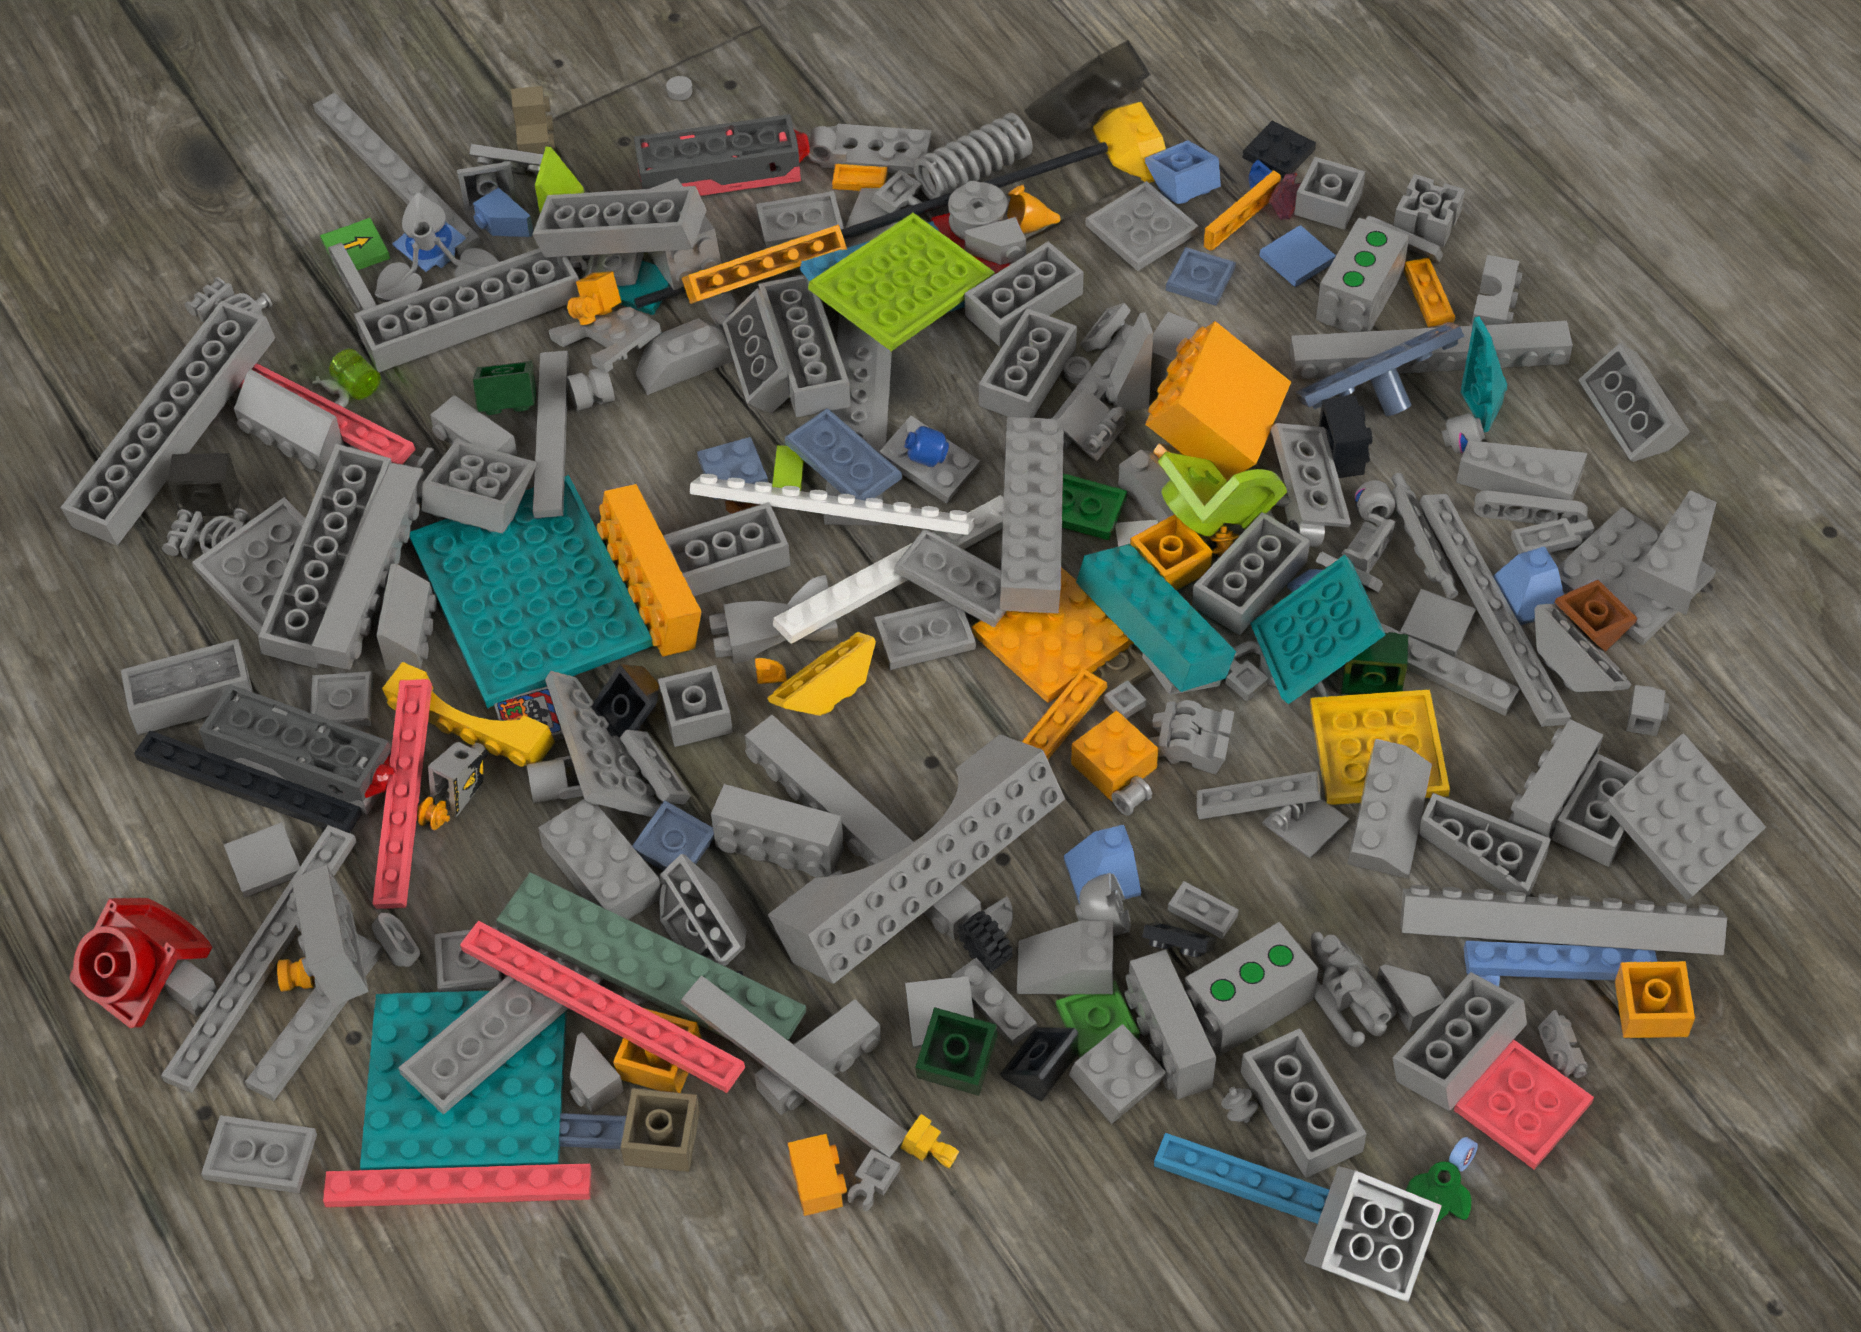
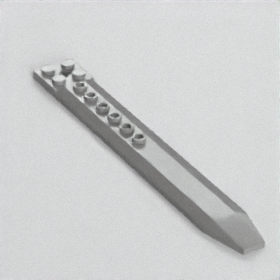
(865, 364)

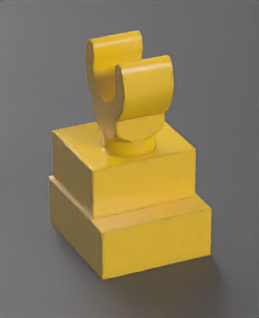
(923, 1139)

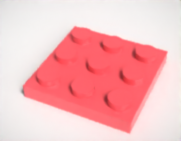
(1523, 1104)

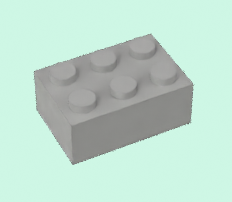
(1585, 821)

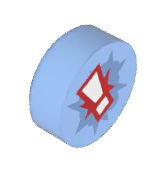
(1463, 1153)

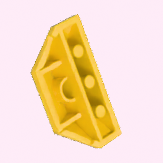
(1129, 138)
(827, 678)

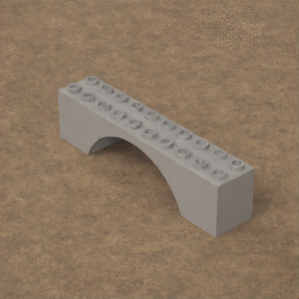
(849, 916)

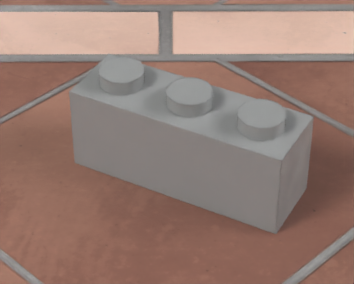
(463, 423)

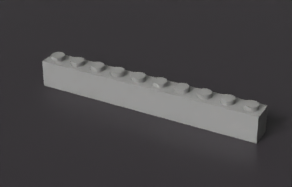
(1514, 343)
(863, 825)
(1563, 920)

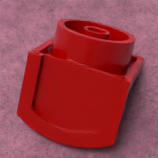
(132, 955)

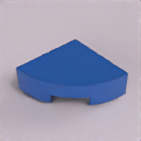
(1258, 173)

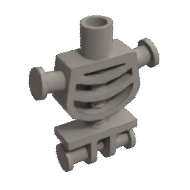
(220, 291)
(188, 528)
(1358, 981)

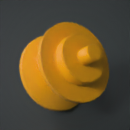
(1223, 540)
(432, 813)

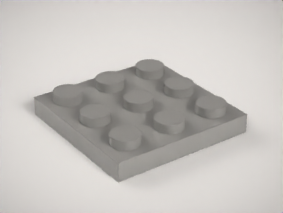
(1142, 226)

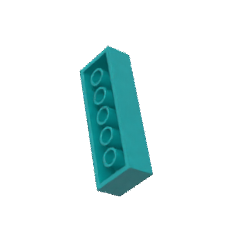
(1155, 617)

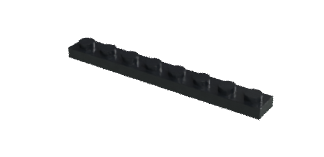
(247, 782)

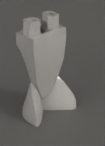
(752, 628)

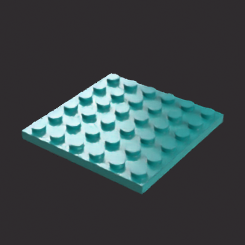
(500, 1123)

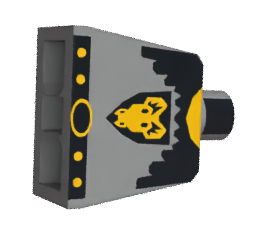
(457, 775)

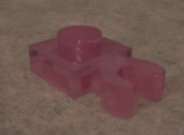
(1284, 196)

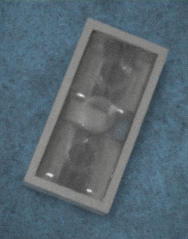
(183, 685)

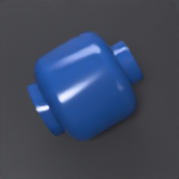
(926, 446)

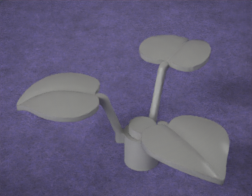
(421, 222)

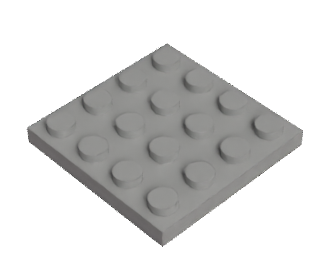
(1614, 558)
(252, 561)
(1684, 816)

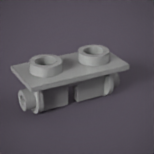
(1557, 1038)

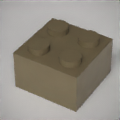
(660, 1130)

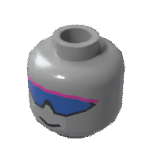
(1461, 430)
(1374, 498)

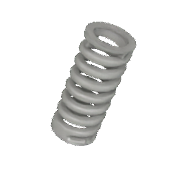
(964, 165)

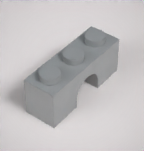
(1499, 281)

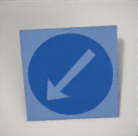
(427, 259)

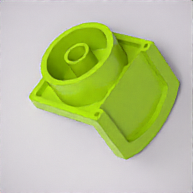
(1207, 501)

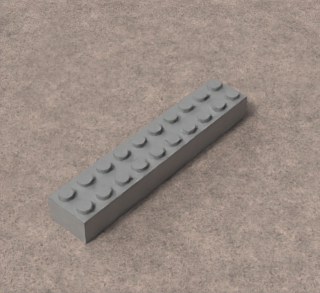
(168, 422)

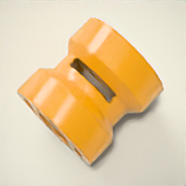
(292, 975)

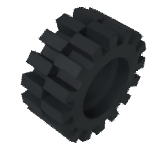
(985, 941)

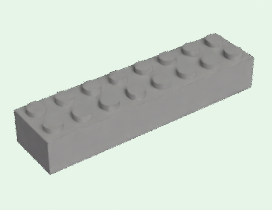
(465, 307)
(1032, 515)
(321, 553)

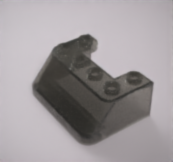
(1089, 89)

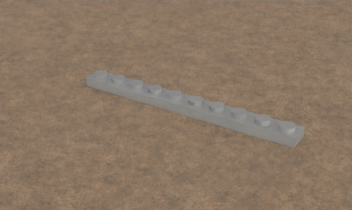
(386, 162)
(1495, 611)
(250, 970)

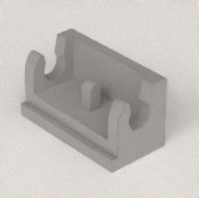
(1370, 542)

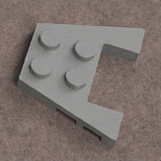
(616, 331)

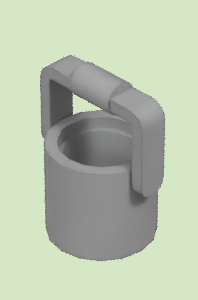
(549, 780)

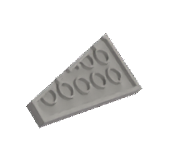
(600, 761)

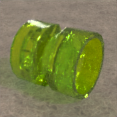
(354, 374)

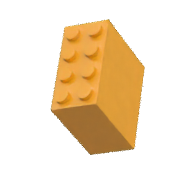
(1218, 401)

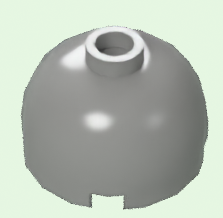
(1102, 900)

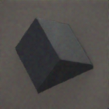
(1042, 1060)

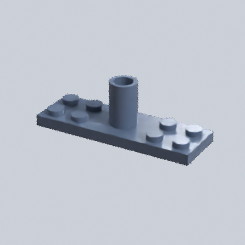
(1382, 371)

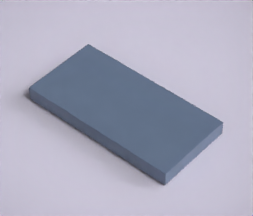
(842, 457)

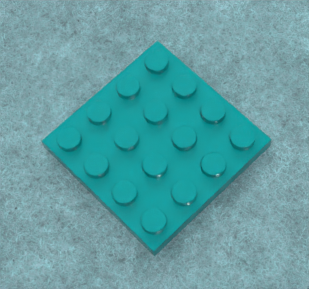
(1317, 629)

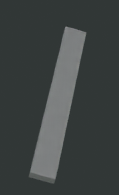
(551, 435)
(794, 1067)

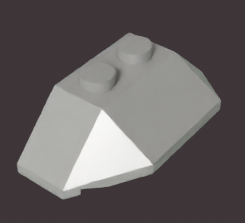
(682, 354)
(1574, 653)
(699, 913)

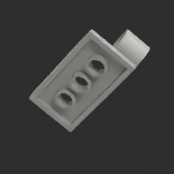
(829, 144)
(1302, 511)

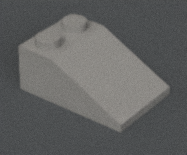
(1068, 960)

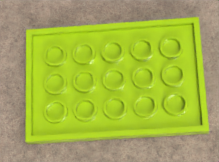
(900, 281)

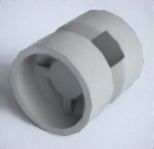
(590, 388)

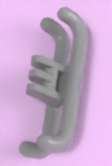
(1334, 999)

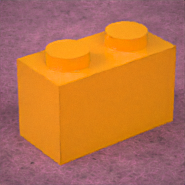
(816, 1175)

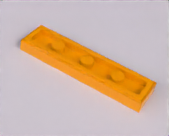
(1240, 211)
(1066, 712)

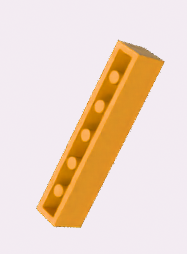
(762, 264)

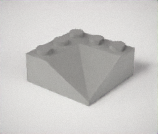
(477, 486)
(1373, 1233)

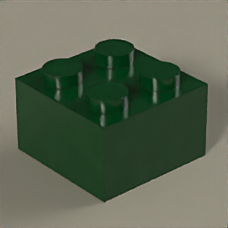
(504, 387)
(1378, 667)
(956, 1051)

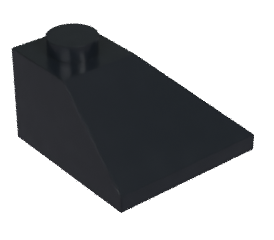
(627, 699)

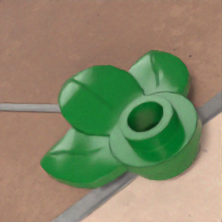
(1450, 1195)

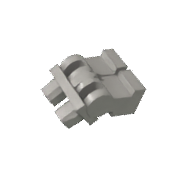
(1193, 734)

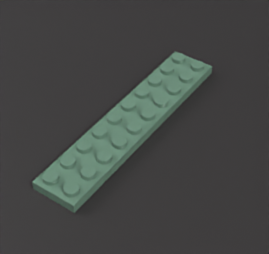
(634, 955)

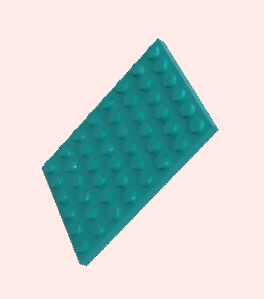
(530, 597)

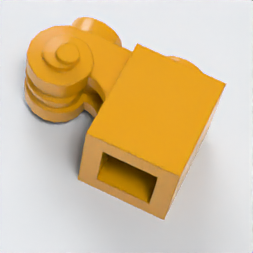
(597, 297)

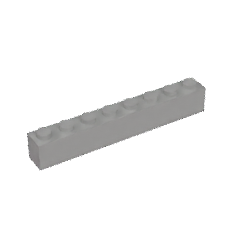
(368, 567)

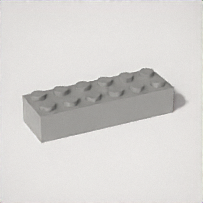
(620, 222)
(807, 346)

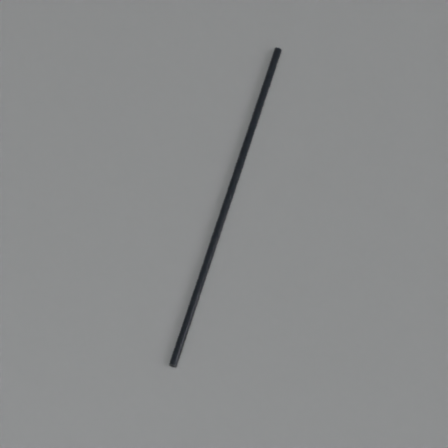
(920, 208)

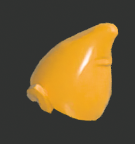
(1029, 211)

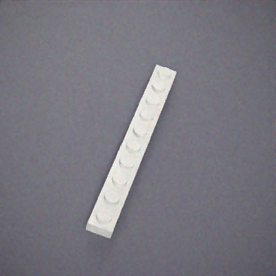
(843, 505)
(875, 580)

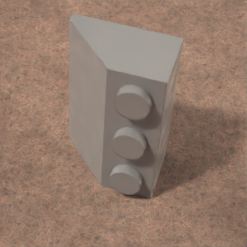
(405, 619)

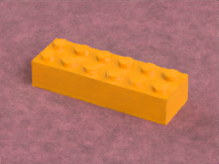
(649, 570)

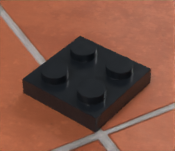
(1279, 149)

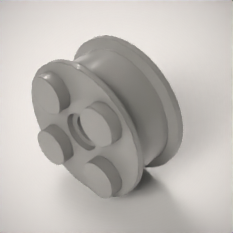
(976, 206)

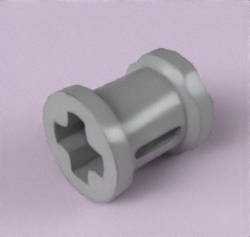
(1131, 795)

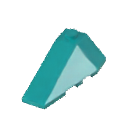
(1483, 379)

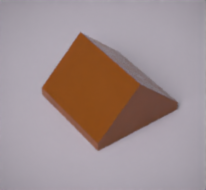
(1597, 613)

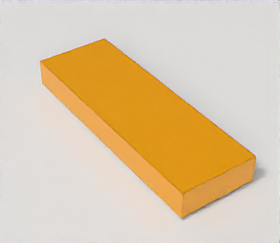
(1428, 292)

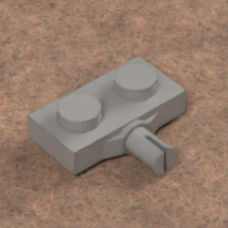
(897, 192)

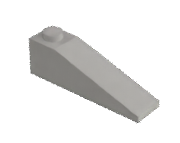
(1132, 370)
(1144, 483)

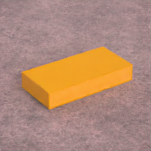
(858, 176)

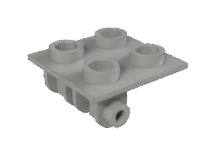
(1092, 423)
(1306, 825)

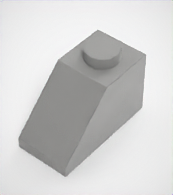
(997, 242)
(1411, 993)
(592, 1076)

